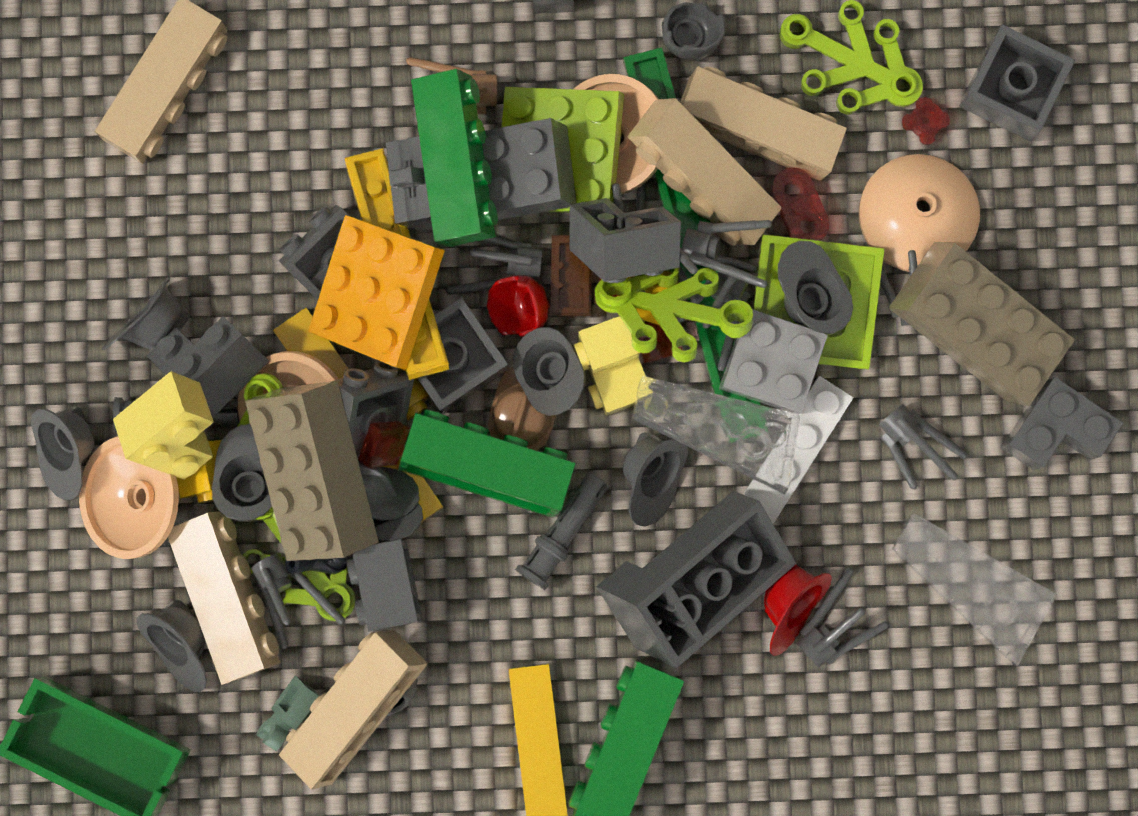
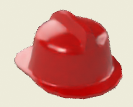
(791, 603)

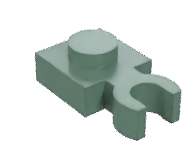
(289, 712)

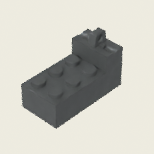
(527, 168)
(698, 580)

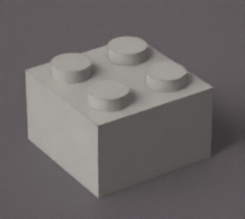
(774, 363)

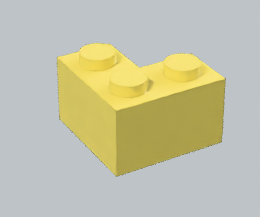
(612, 364)
(167, 427)

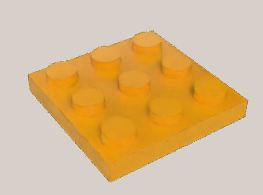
(376, 291)

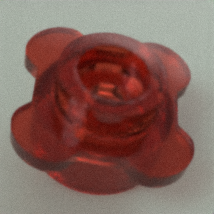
(929, 110)

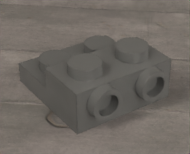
(310, 256)
(374, 397)

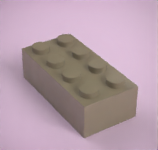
(981, 323)
(312, 471)

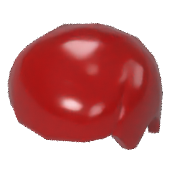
(517, 305)

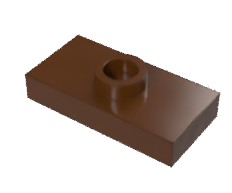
(569, 281)

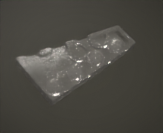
(729, 430)
(981, 589)

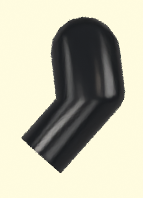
(329, 566)

